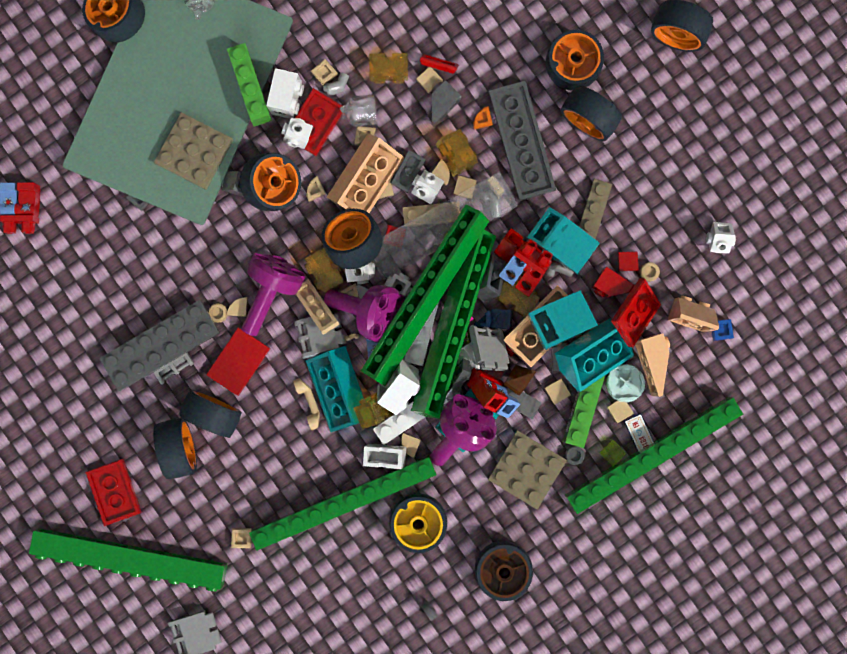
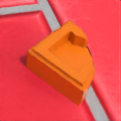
(482, 119)

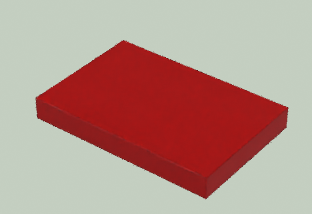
(323, 115)
(636, 312)
(238, 361)
(113, 492)

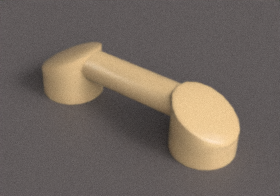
(314, 418)

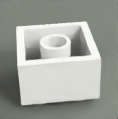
(284, 94)
(399, 388)

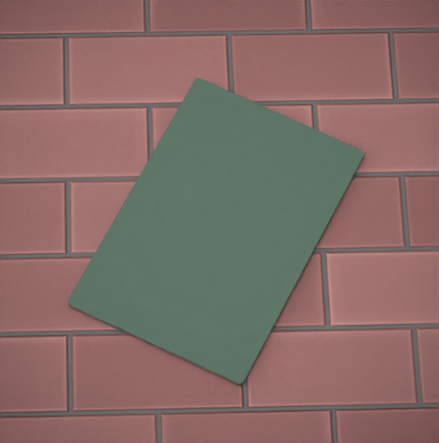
(169, 70)

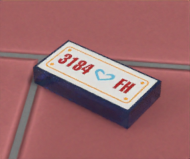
(638, 431)

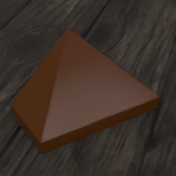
(519, 379)

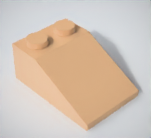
(693, 315)
(654, 357)

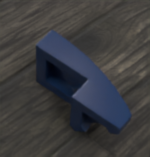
(496, 319)

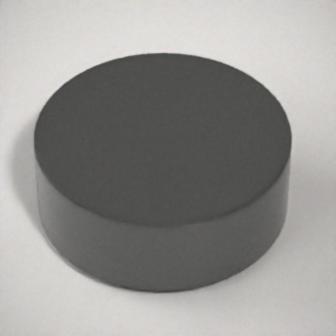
(574, 455)
(429, 609)

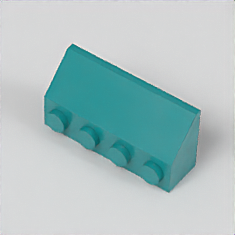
(593, 355)
(336, 387)

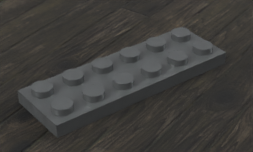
(522, 140)
(159, 345)

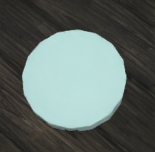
(625, 383)

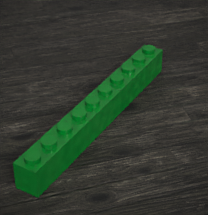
(425, 295)
(452, 329)
(654, 454)
(342, 503)
(128, 558)

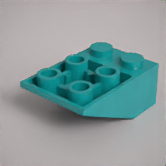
(564, 240)
(562, 320)

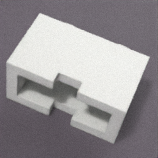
(384, 456)

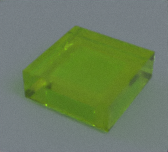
(612, 453)

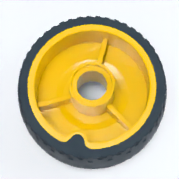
(423, 508)

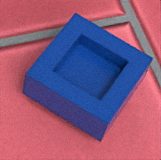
(724, 332)

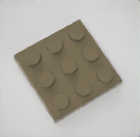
(193, 151)
(527, 469)

